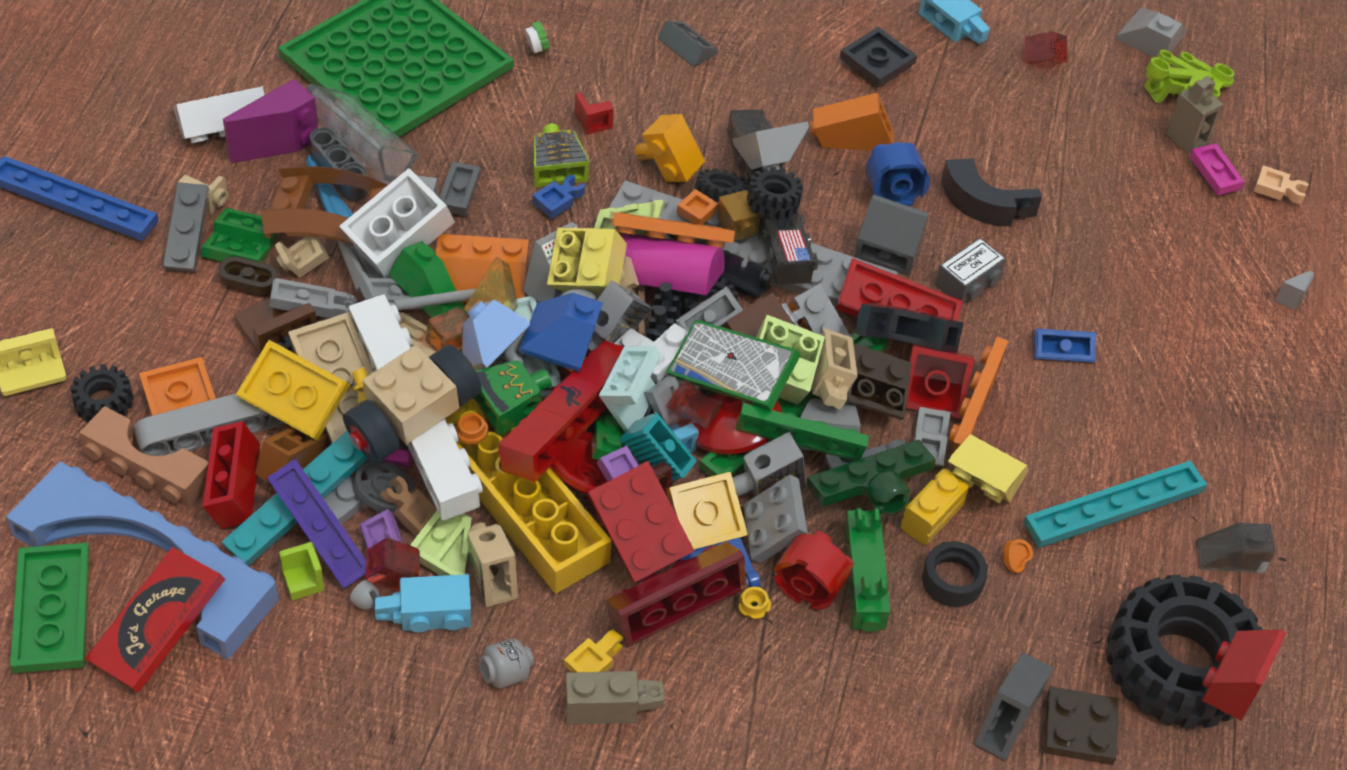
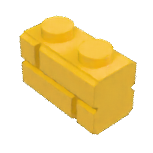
(934, 506)

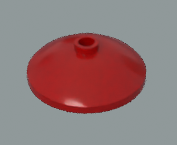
(721, 434)
(578, 467)

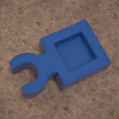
(558, 198)

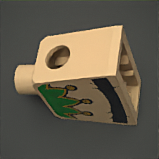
(490, 547)

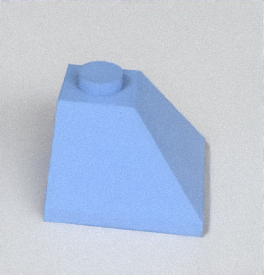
(490, 332)

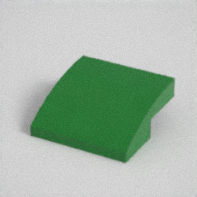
(238, 236)

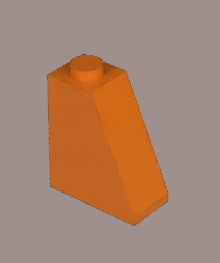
(852, 124)

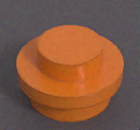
(471, 428)

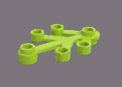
(1160, 68)

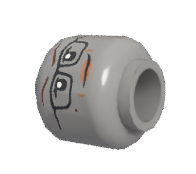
(506, 663)

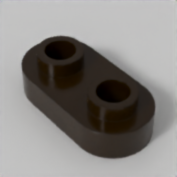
(251, 277)

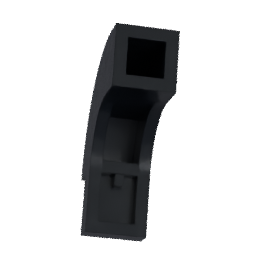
(982, 201)
(909, 326)

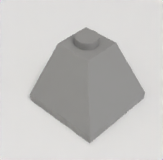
(1151, 32)
(770, 146)

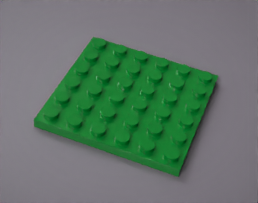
(397, 58)

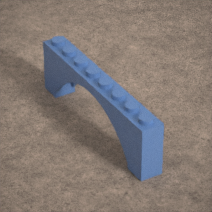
(74, 505)

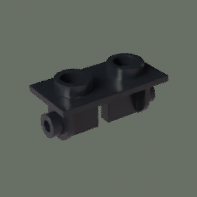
(752, 280)

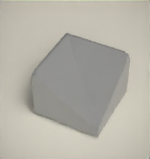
(1294, 290)

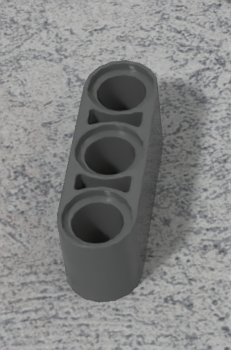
(332, 152)

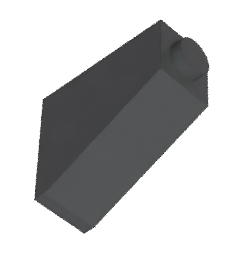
(1013, 705)

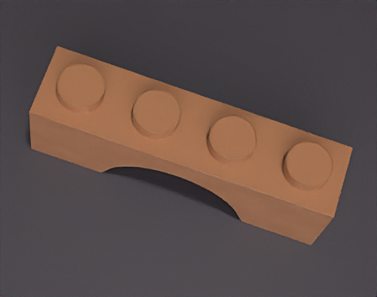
(176, 475)

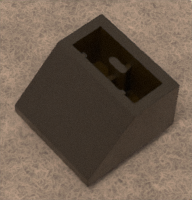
(880, 382)

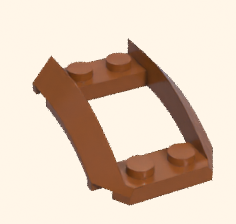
(288, 211)

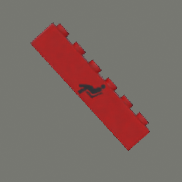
(559, 417)

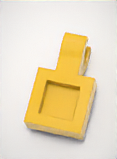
(594, 657)

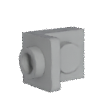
(660, 395)

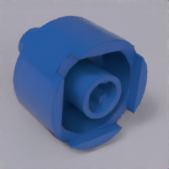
(897, 173)

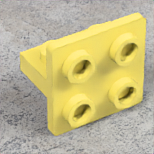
(30, 362)

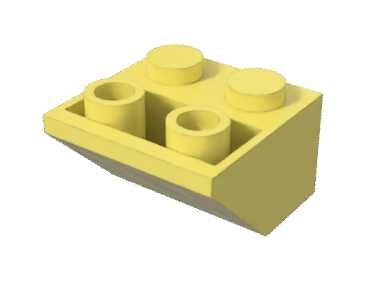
(586, 259)
(988, 468)

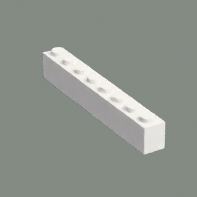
(435, 451)

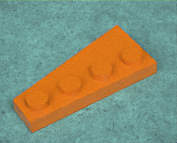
(982, 385)

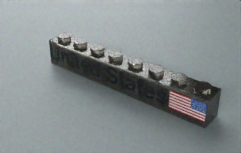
(783, 240)

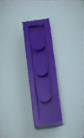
(319, 523)

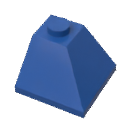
(562, 330)

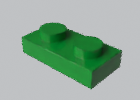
(606, 436)

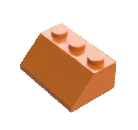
(471, 257)

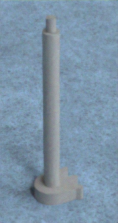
(433, 299)

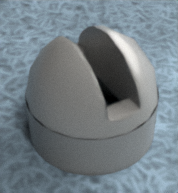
(364, 595)

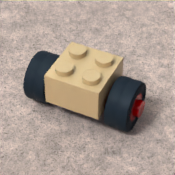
(409, 399)

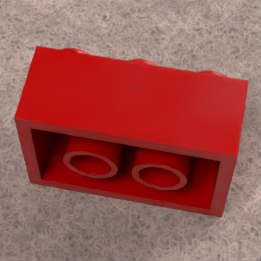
(640, 522)

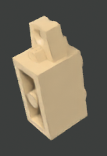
(835, 369)

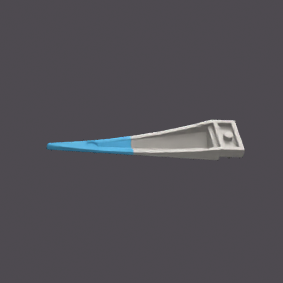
(364, 276)

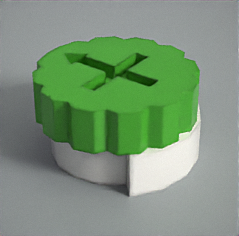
(537, 37)

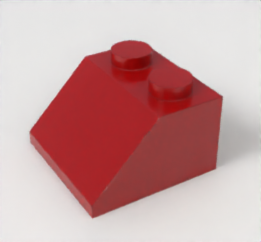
(938, 379)
(1241, 670)

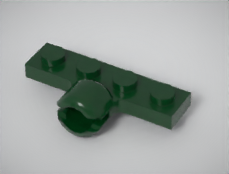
(875, 477)

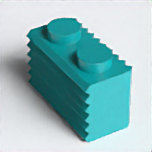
(655, 442)

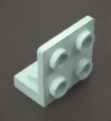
(628, 382)

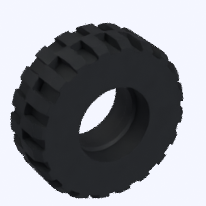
(1146, 669)

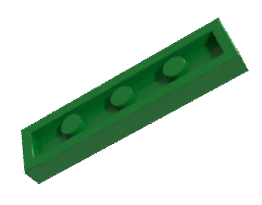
(806, 433)

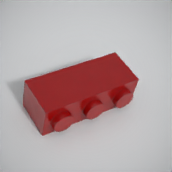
(231, 474)

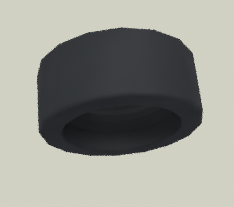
(958, 553)

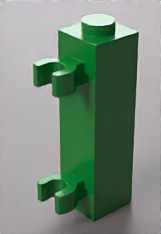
(868, 577)

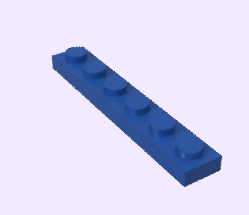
(76, 199)

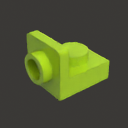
(1161, 89)

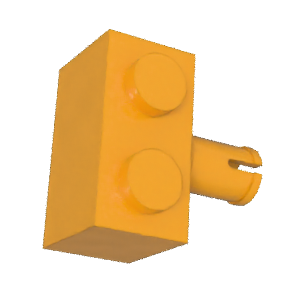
(671, 147)

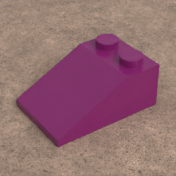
(272, 124)

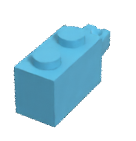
(955, 19)
(428, 603)

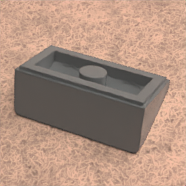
(687, 42)

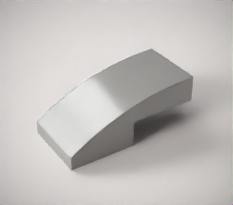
(932, 432)

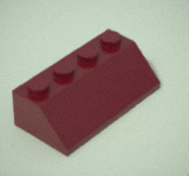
(677, 592)

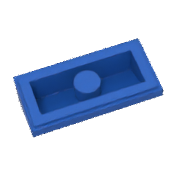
(1064, 345)

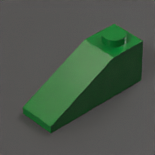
(422, 274)

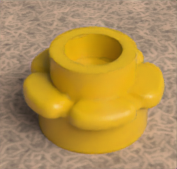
(754, 595)

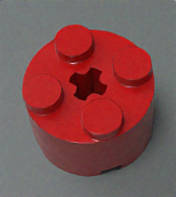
(812, 570)

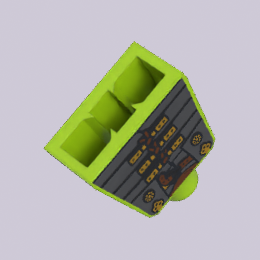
(558, 156)

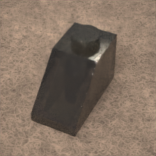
(1237, 548)

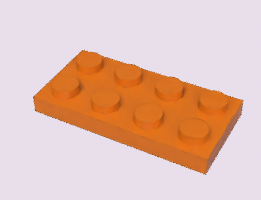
(682, 230)

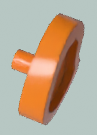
(1016, 555)

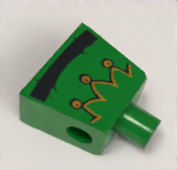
(510, 393)

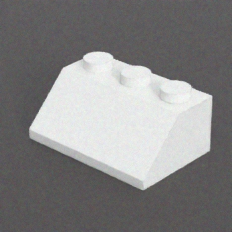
(207, 114)
(397, 219)

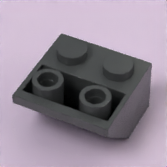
(891, 235)

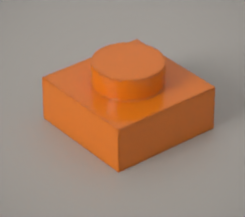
(697, 207)

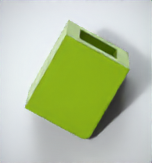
(301, 571)

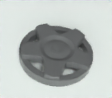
(376, 481)

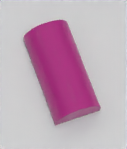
(682, 264)

